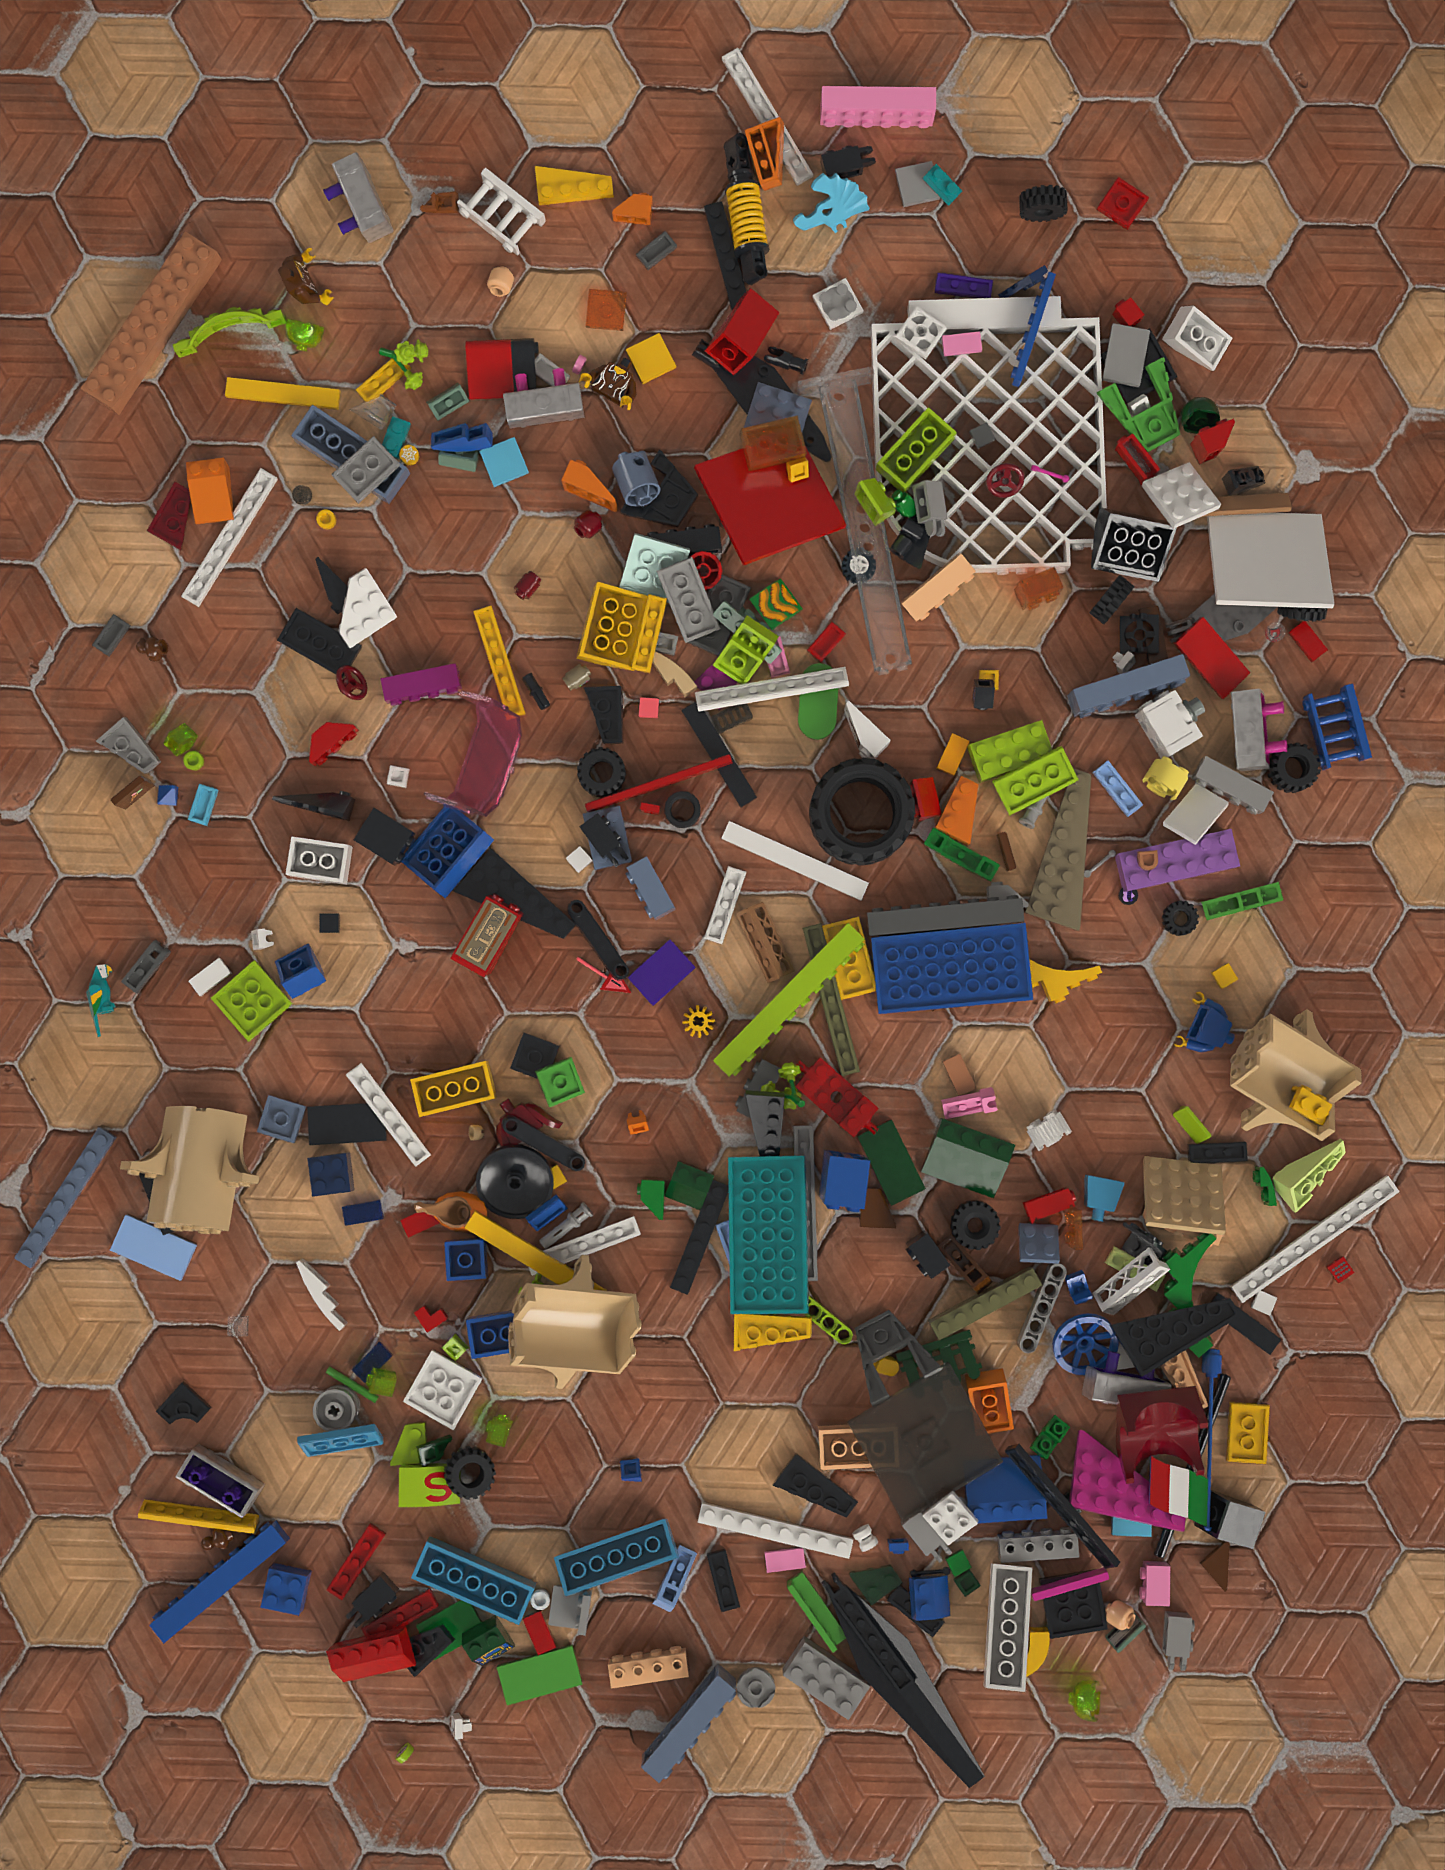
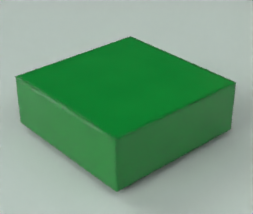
(958, 1562)

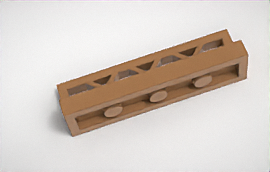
(762, 943)

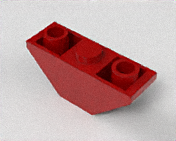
(329, 740)

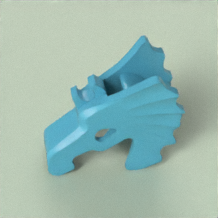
(843, 202)

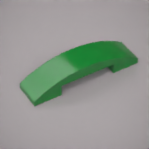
(961, 855)

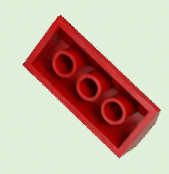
(371, 1654)

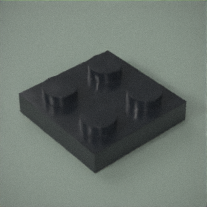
(533, 1055)

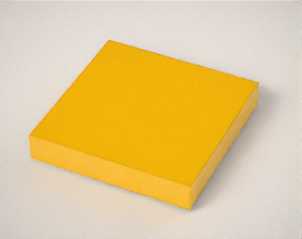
(651, 358)

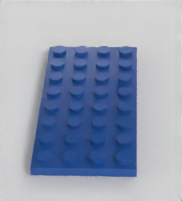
(952, 968)

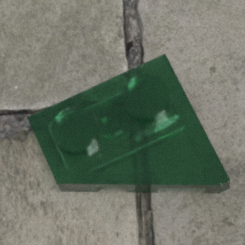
(876, 1582)

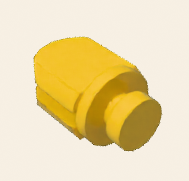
(887, 1366)

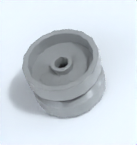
(336, 1397)

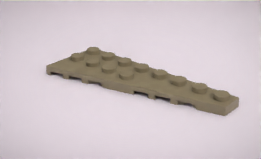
(1060, 877)

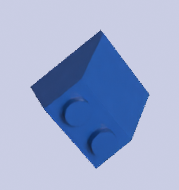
(300, 971)
(929, 1597)

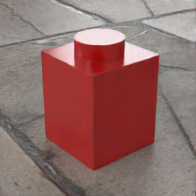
(1128, 313)

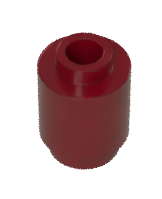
(527, 585)

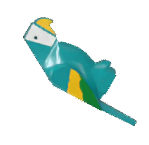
(99, 994)

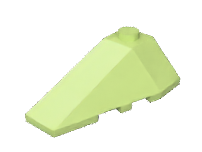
(1300, 1177)

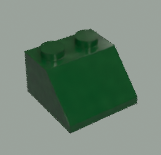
(689, 1185)

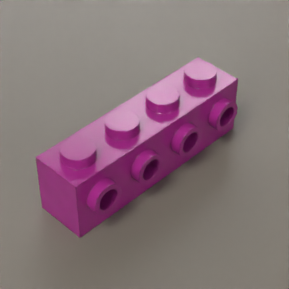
(421, 684)

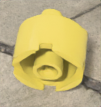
(1166, 778)

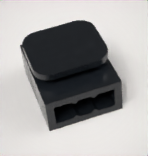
(385, 837)

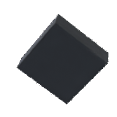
(329, 923)

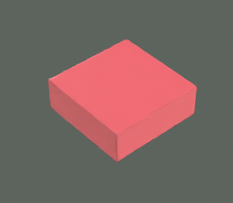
(648, 708)

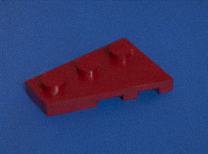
(172, 517)

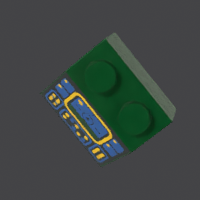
(486, 1641)

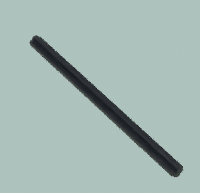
(1218, 1396)

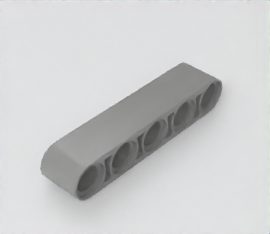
(1041, 1317)

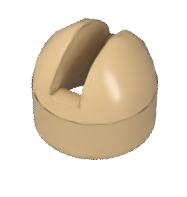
(475, 1132)

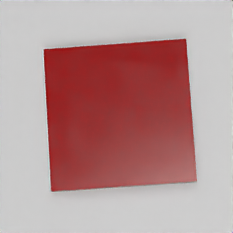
(766, 509)

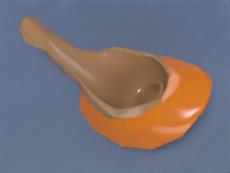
(453, 1209)

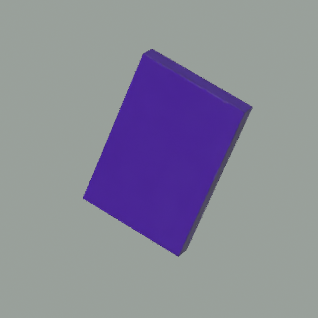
(661, 972)

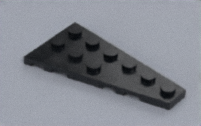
(497, 877)
(1162, 1336)

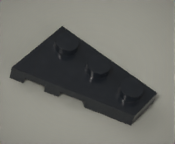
(428, 1646)

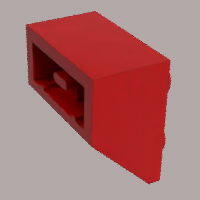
(1211, 441)
(925, 798)

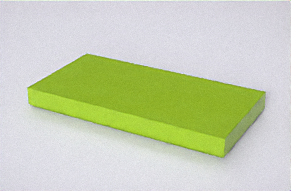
(1035, 780)

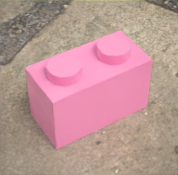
(1155, 1583)

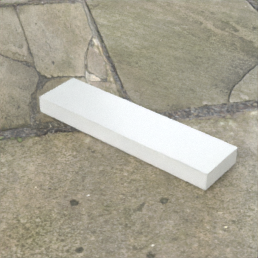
(725, 905)

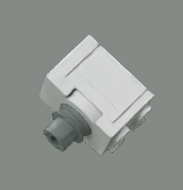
(1170, 722)

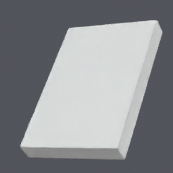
(1195, 814)

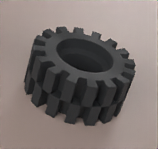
(1191, 914)

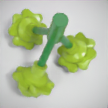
(405, 353)
(792, 1097)

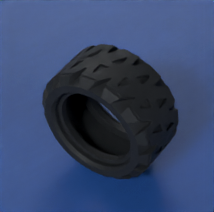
(871, 772)

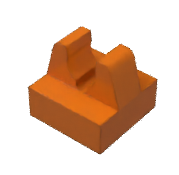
(637, 1124)

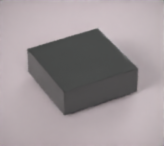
(982, 435)

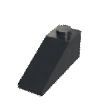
(334, 586)

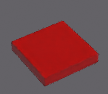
(1122, 203)

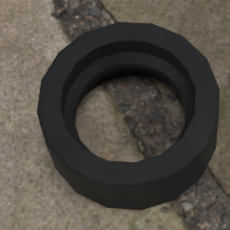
(682, 795)

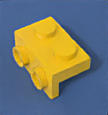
(1310, 1105)

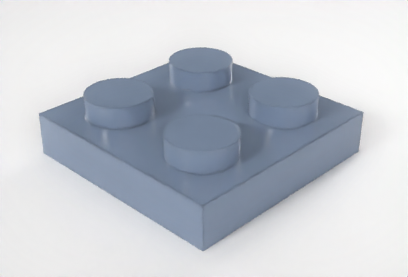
(281, 1119)
(1038, 1243)

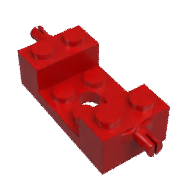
(851, 1112)

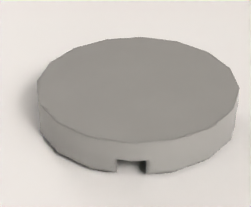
(755, 1687)

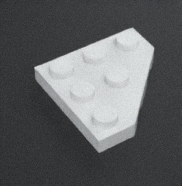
(363, 609)

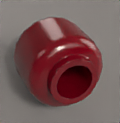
(588, 524)

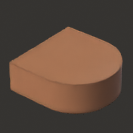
(1147, 859)

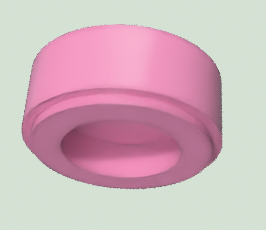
(579, 364)

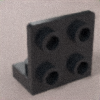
(1140, 1241)

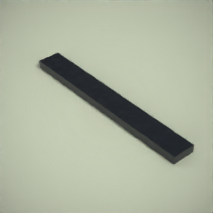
(1062, 1506)

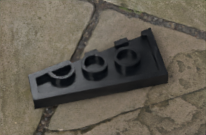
(809, 1483)

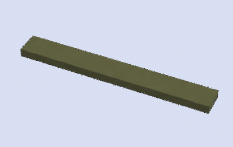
(833, 1007)

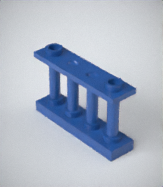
(1351, 714)

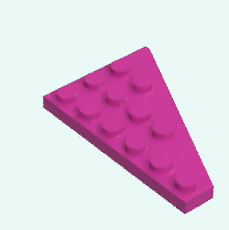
(1102, 1489)

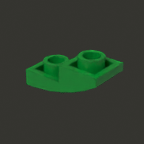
(1263, 1180)
(1049, 1437)

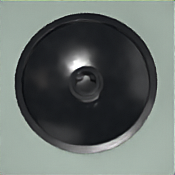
(514, 1181)

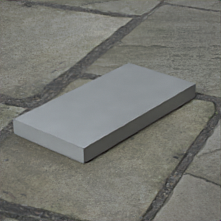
(688, 599)

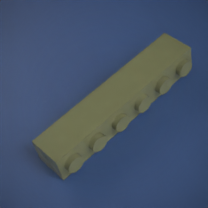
(984, 1303)

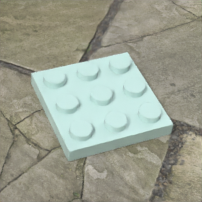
(646, 558)

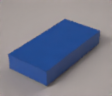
(546, 1213)

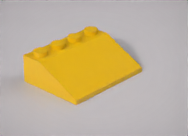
(612, 626)

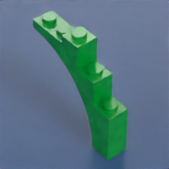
(1183, 1268)

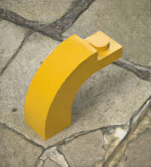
(1037, 1648)

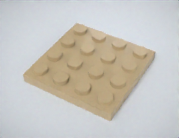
(1184, 1195)

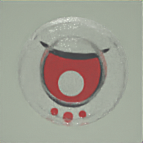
(1275, 632)

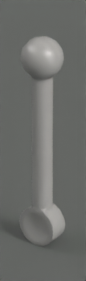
(1087, 873)

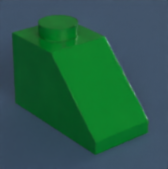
(652, 1195)

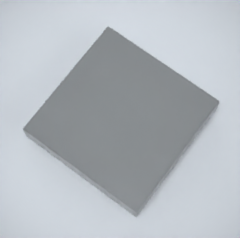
(912, 186)

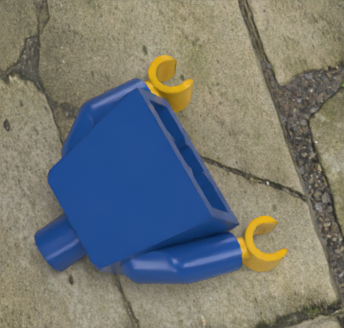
(1209, 1027)

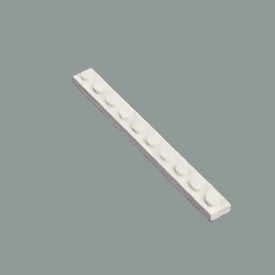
(1314, 1239)

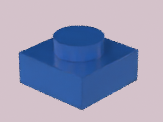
(898, 1545)

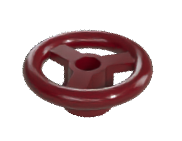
(1004, 471)
(349, 684)

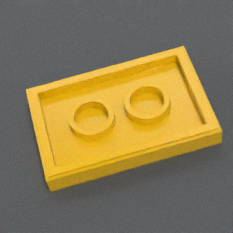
(1247, 1432)

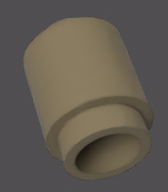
(576, 677)

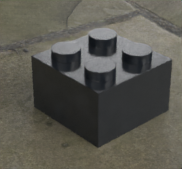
(928, 1255)

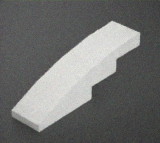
(317, 1287)

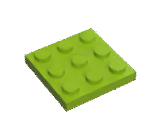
(251, 1000)

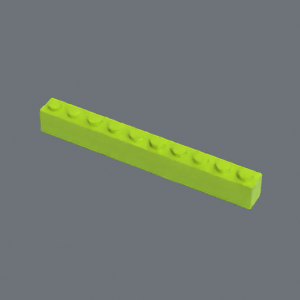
(792, 996)

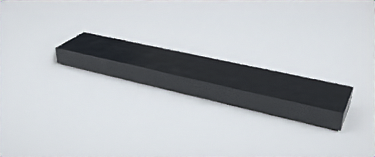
(716, 748)

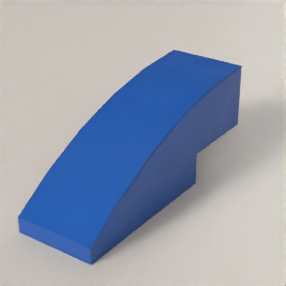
(462, 438)

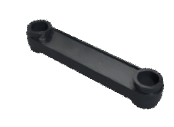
(597, 940)
(543, 1143)

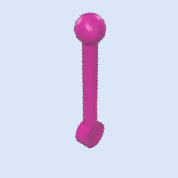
(1065, 478)

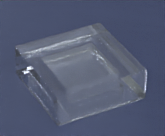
(237, 1326)

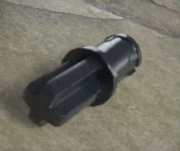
(536, 691)

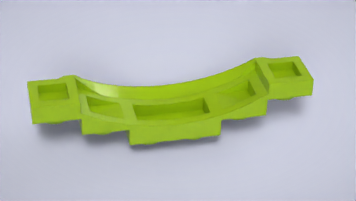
(219, 321)

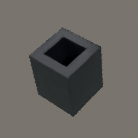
(983, 694)

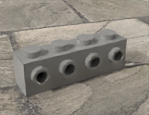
(1037, 1545)

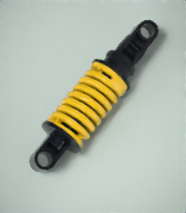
(745, 210)

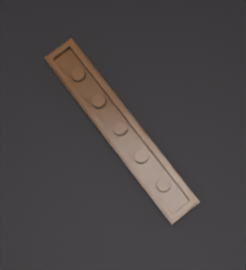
(1252, 504)

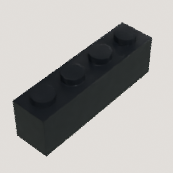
(698, 540)

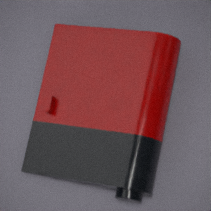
(495, 364)

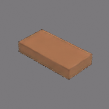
(959, 1075)

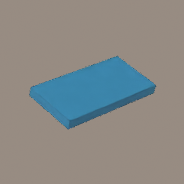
(340, 1440)

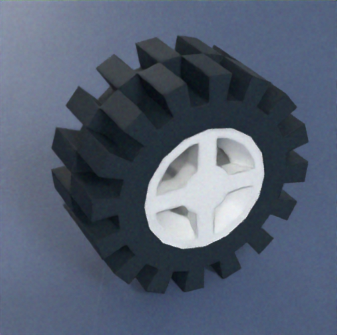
(848, 567)

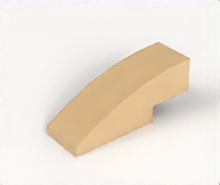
(673, 673)

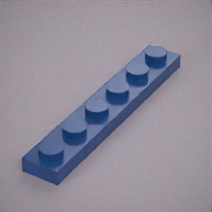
(1029, 336)

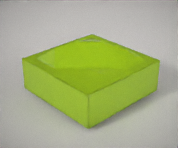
(455, 1347)

